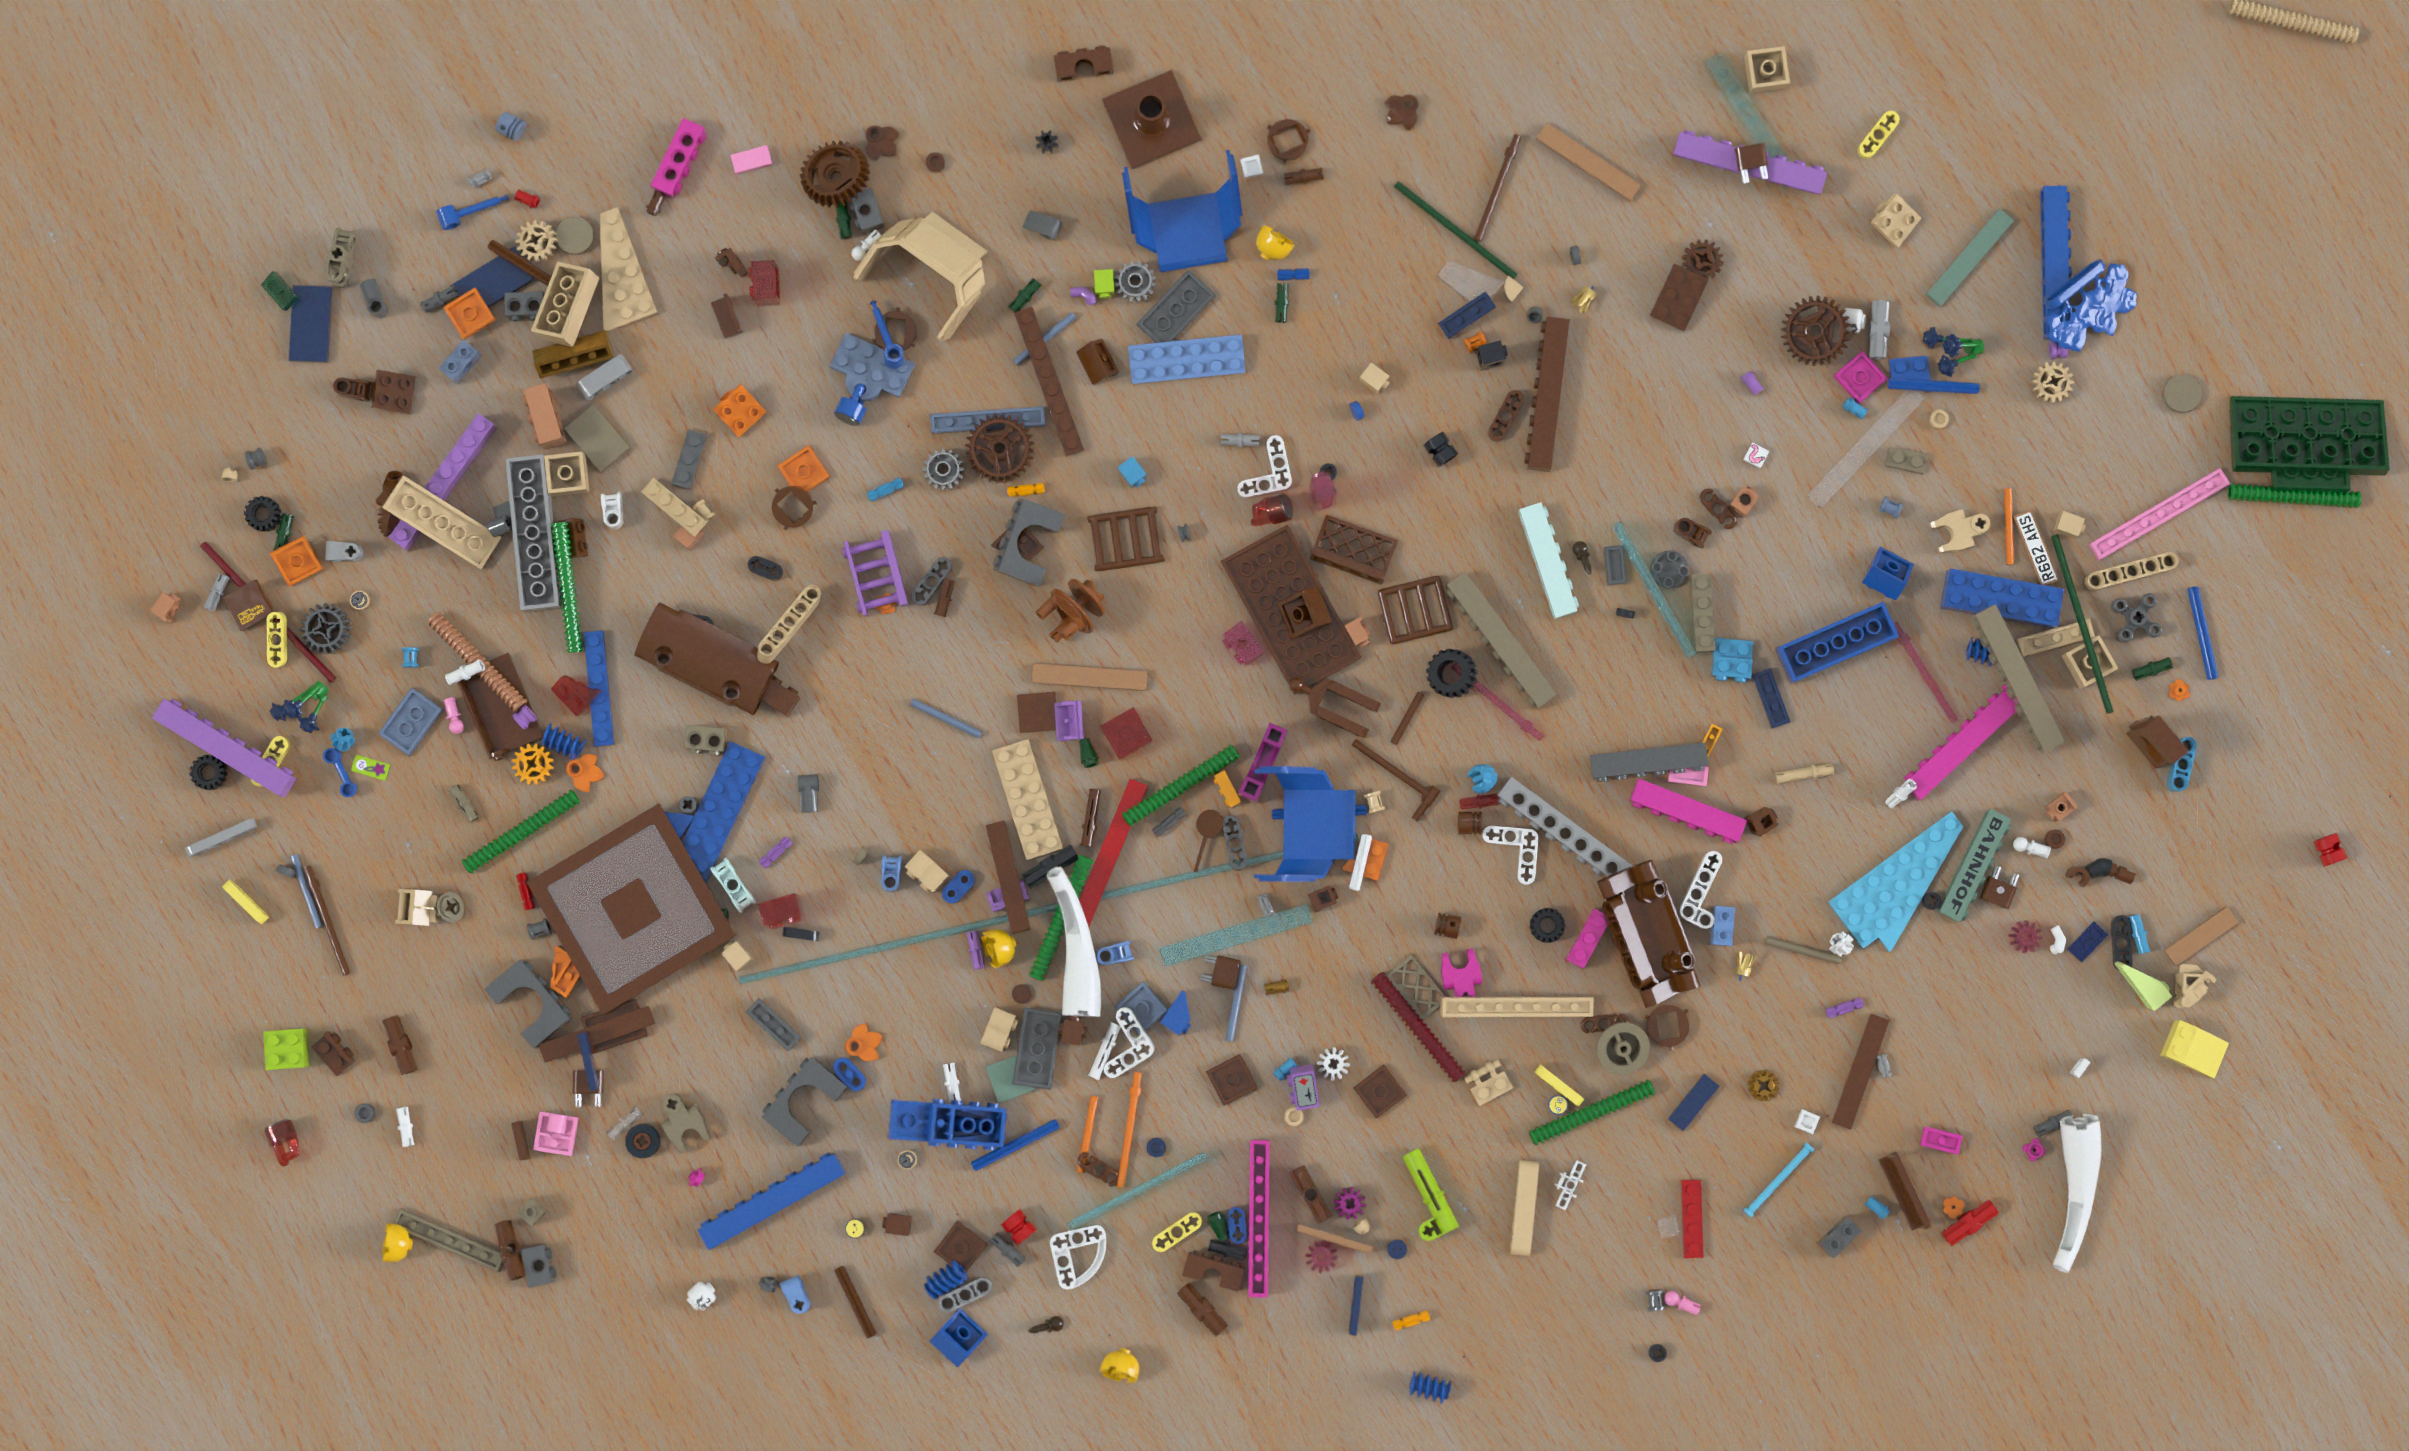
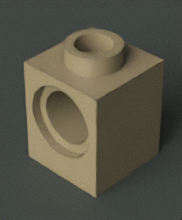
(532, 1211)

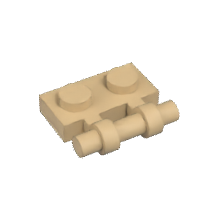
(1491, 1087)

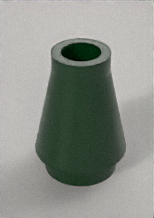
(1088, 754)
(1218, 1224)

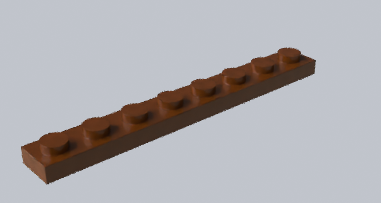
(1049, 381)

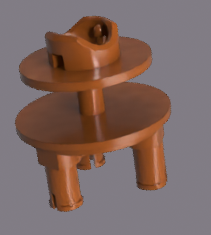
(1070, 611)

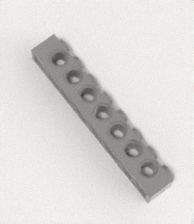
(1514, 787)

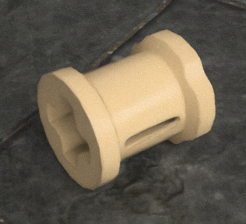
(703, 511)
(1374, 802)

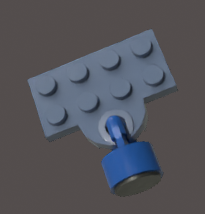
(866, 376)

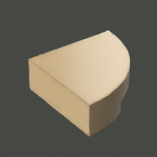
(1512, 289)

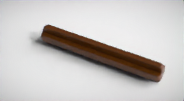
(519, 262)
(855, 1302)

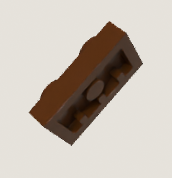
(730, 258)
(577, 537)
(333, 1052)

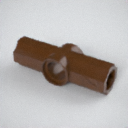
(399, 1045)
(1317, 1205)
(507, 1238)
(1202, 1309)

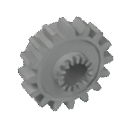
(1135, 271)
(941, 459)

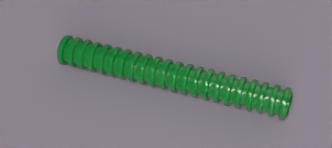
(2309, 497)
(567, 587)
(1179, 786)
(522, 830)
(1057, 925)
(1594, 1111)

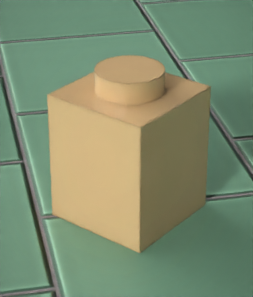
(1374, 378)
(2069, 525)
(736, 955)

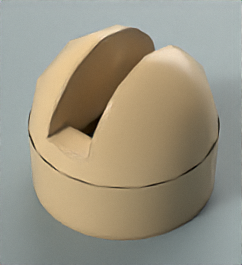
(229, 476)
(1361, 1226)

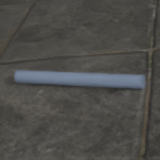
(1047, 336)
(946, 718)
(306, 892)
(1236, 1004)

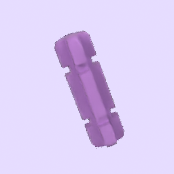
(775, 852)
(1844, 1007)

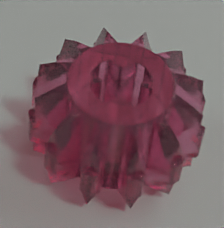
(2032, 934)
(1322, 1263)

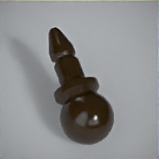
(1580, 550)
(1054, 1324)

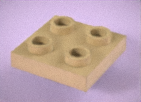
(1895, 219)

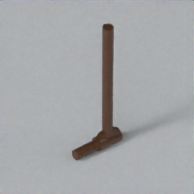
(1428, 794)

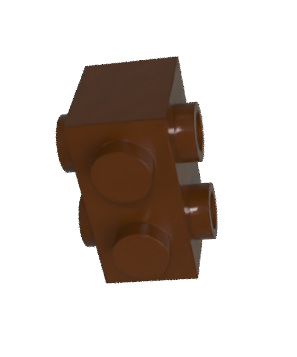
(1072, 1031)

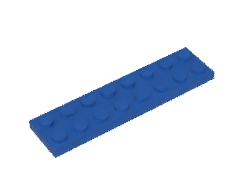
(721, 806)

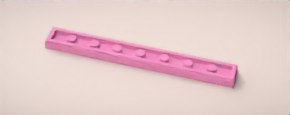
(2159, 514)

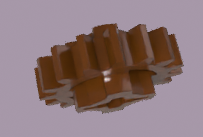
(1709, 264)

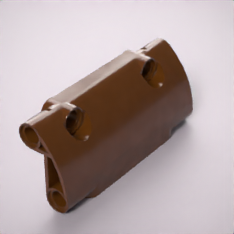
(705, 657)
(1648, 933)

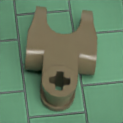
(340, 257)
(681, 1120)

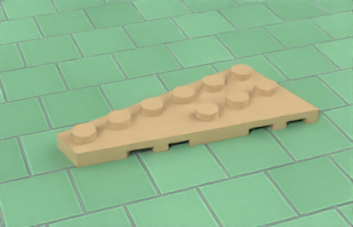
(623, 283)

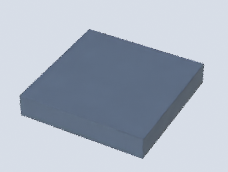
(1144, 1005)

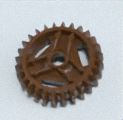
(827, 164)
(1822, 344)
(1011, 438)

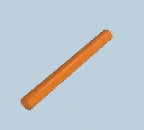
(2009, 526)
(1088, 1129)

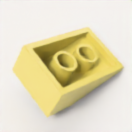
(2194, 1048)

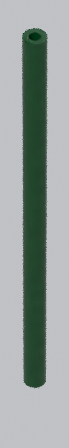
(1455, 230)

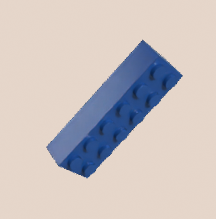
(2015, 599)
(1837, 642)

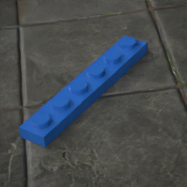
(598, 679)

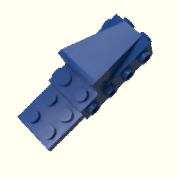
(948, 1123)

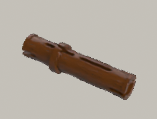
(1090, 818)

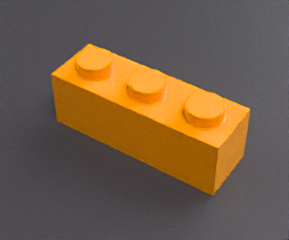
(1712, 737)
(1226, 789)

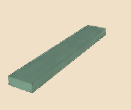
(1969, 257)

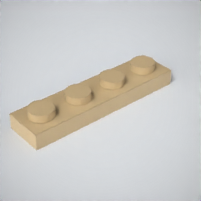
(674, 507)

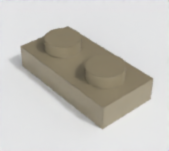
(1906, 460)

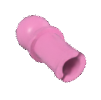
(456, 726)
(1672, 1298)

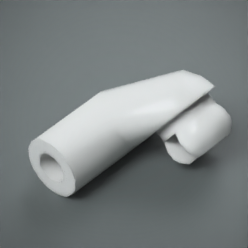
(2060, 940)

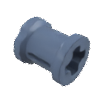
(1890, 507)

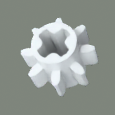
(1841, 944)

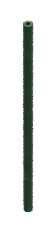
(2082, 624)

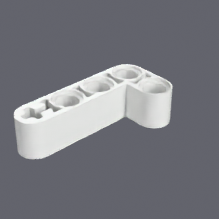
(1703, 888)

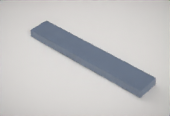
(964, 420)

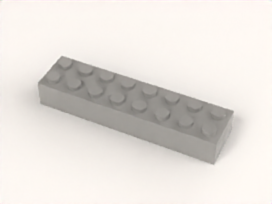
(533, 534)

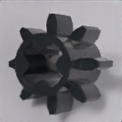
(1044, 136)

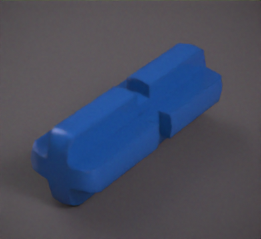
(1288, 274)

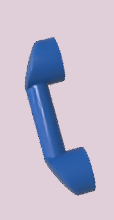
(348, 788)

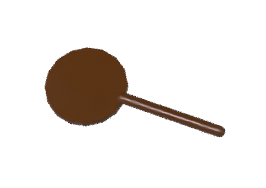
(1208, 825)

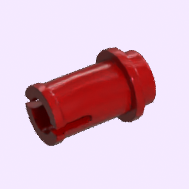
(527, 199)

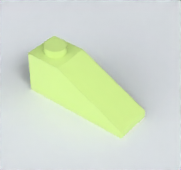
(2150, 990)

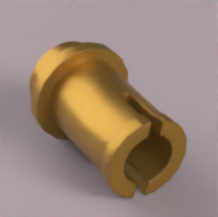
(1276, 987)

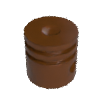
(1469, 823)
(1444, 924)

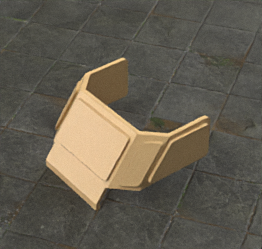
(944, 251)

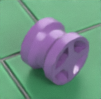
(2055, 351)
(524, 717)

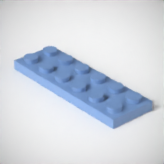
(1186, 359)

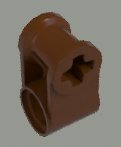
(357, 388)
(1693, 532)

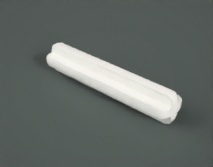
(1360, 862)

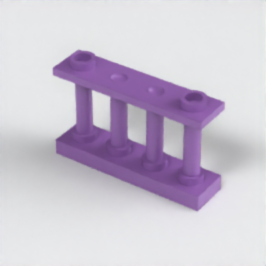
(888, 560)

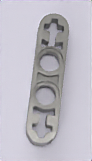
(221, 838)

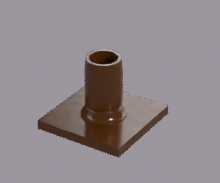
(1151, 119)

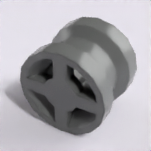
(255, 458)

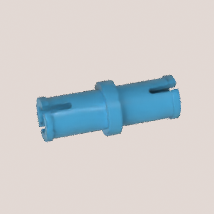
(2139, 934)

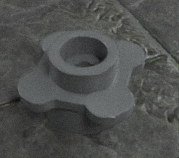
(768, 1284)

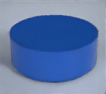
(1356, 410)

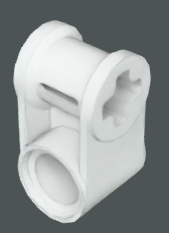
(612, 506)

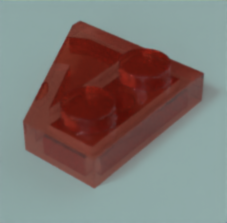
(574, 694)

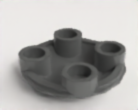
(1669, 569)

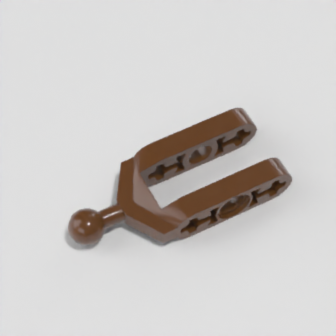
(1316, 695)

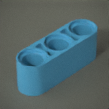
(2182, 775)

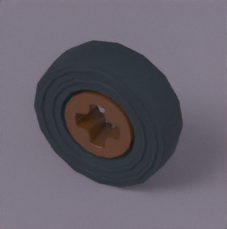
(636, 1133)

